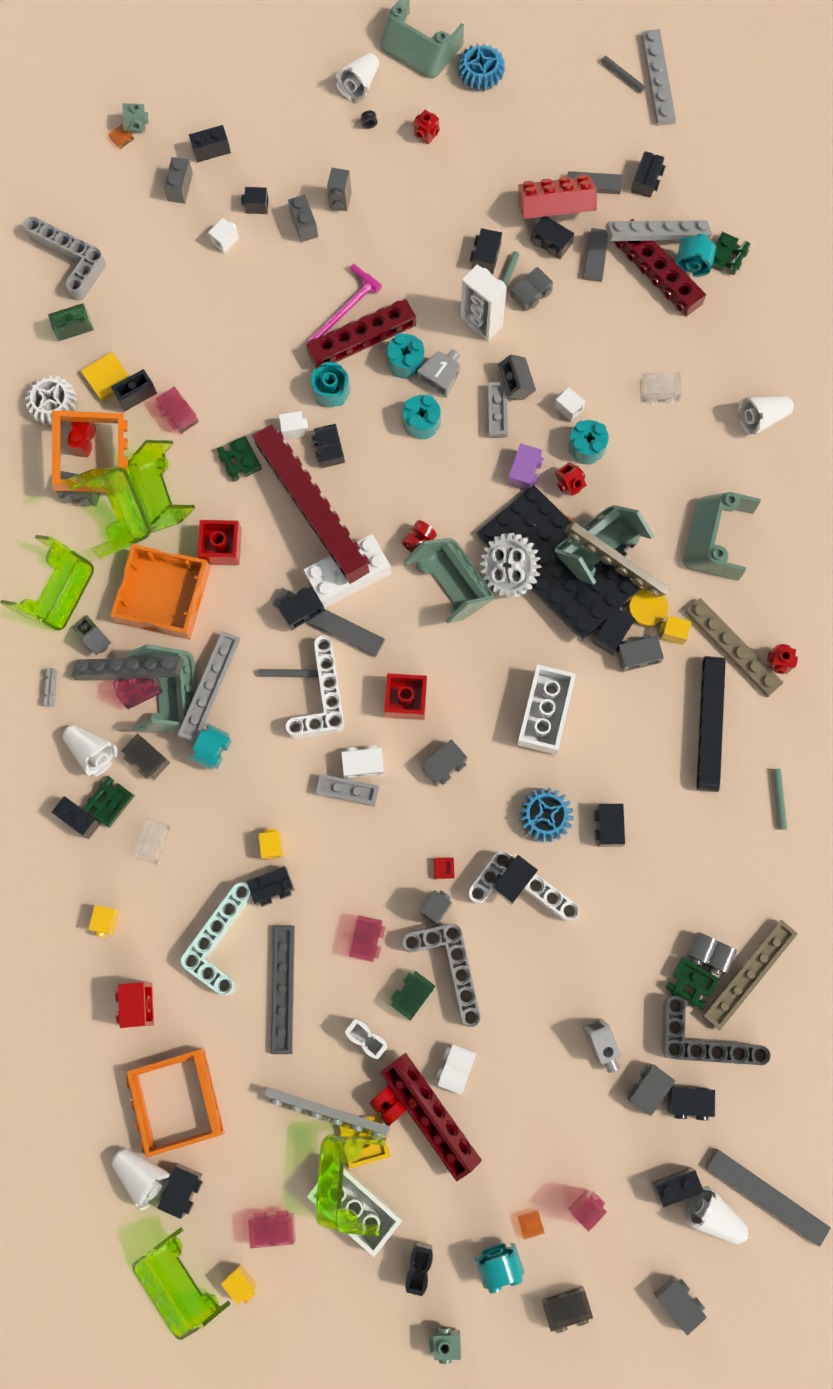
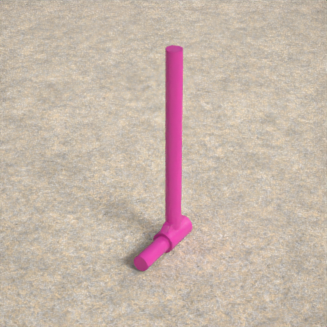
(369, 285)

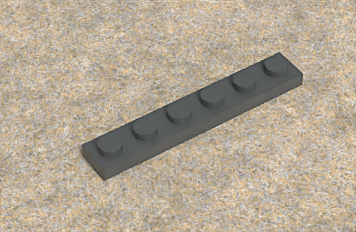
(127, 668)

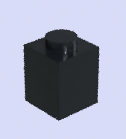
(255, 200)

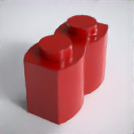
(80, 438)

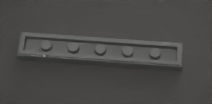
(341, 628)
(283, 990)
(768, 1197)

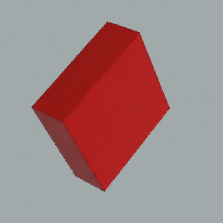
(443, 868)

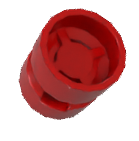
(420, 532)
(391, 1113)

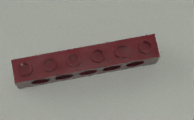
(669, 270)
(372, 335)
(431, 1117)

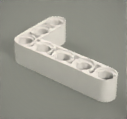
(327, 694)
(540, 896)

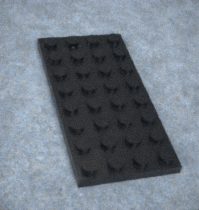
(576, 602)

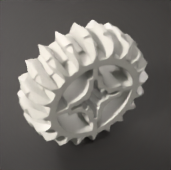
(52, 390)

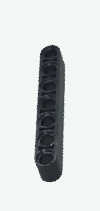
(711, 724)

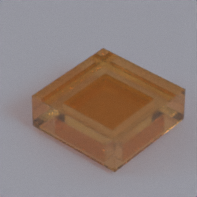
(120, 137)
(531, 1224)

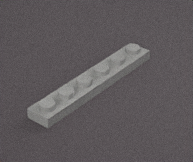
(658, 77)
(656, 230)
(209, 687)
(336, 1117)

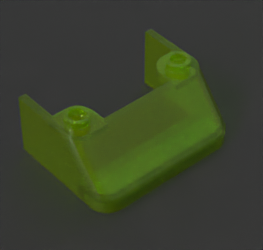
(146, 473)
(131, 522)
(62, 590)
(334, 1151)
(174, 1290)

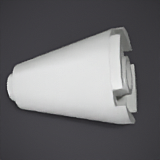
(357, 77)
(763, 412)
(89, 749)
(140, 1177)
(715, 1217)

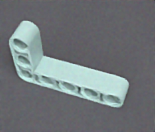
(214, 939)

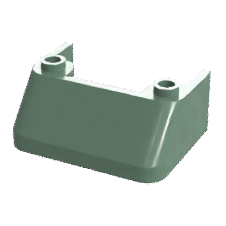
(416, 49)
(612, 526)
(701, 550)
(455, 574)
(176, 694)

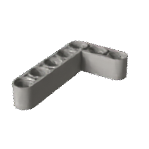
(54, 240)
(457, 943)

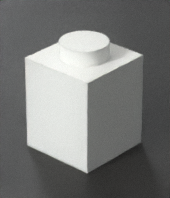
(223, 235)
(569, 404)
(293, 425)

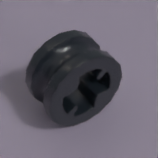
(369, 119)

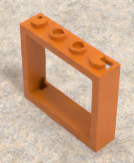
(90, 417)
(138, 1103)

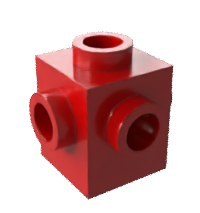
(426, 126)
(570, 479)
(778, 663)

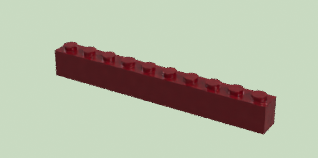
(311, 504)

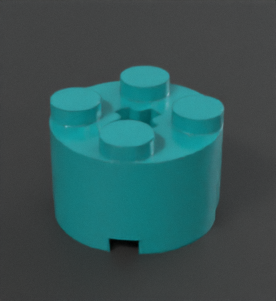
(696, 255)
(405, 355)
(330, 384)
(421, 416)
(585, 432)
(210, 747)
(499, 1267)

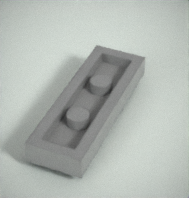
(497, 410)
(347, 790)

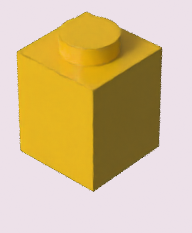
(675, 630)
(271, 844)
(103, 921)
(239, 1285)

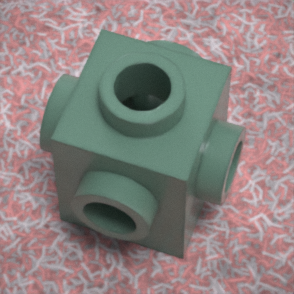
(134, 117)
(447, 1353)

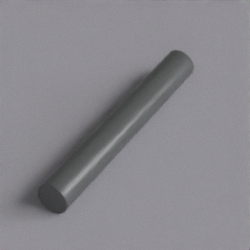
(622, 73)
(288, 673)

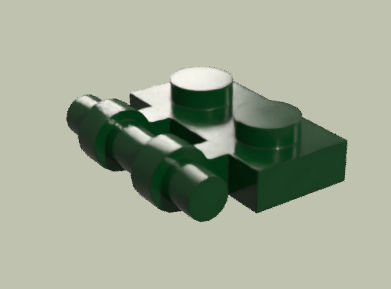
(724, 248)
(244, 455)
(114, 803)
(695, 977)

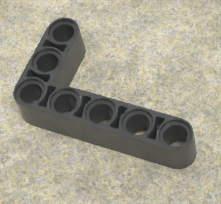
(705, 1048)

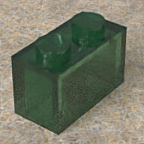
(70, 322)
(412, 995)

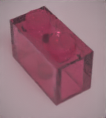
(177, 410)
(136, 690)
(366, 939)
(588, 1209)
(272, 1229)

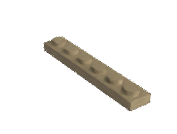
(612, 557)
(734, 647)
(750, 974)

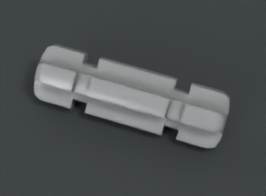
(49, 687)

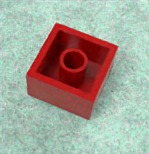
(219, 542)
(405, 696)
(135, 1005)

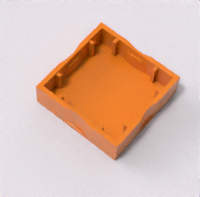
(161, 591)

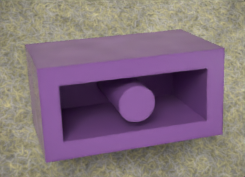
(525, 466)

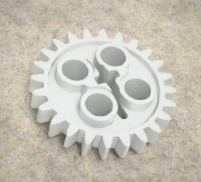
(526, 566)

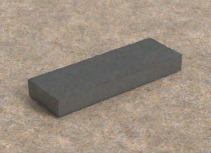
(604, 182)
(596, 255)

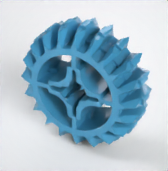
(481, 66)
(561, 806)

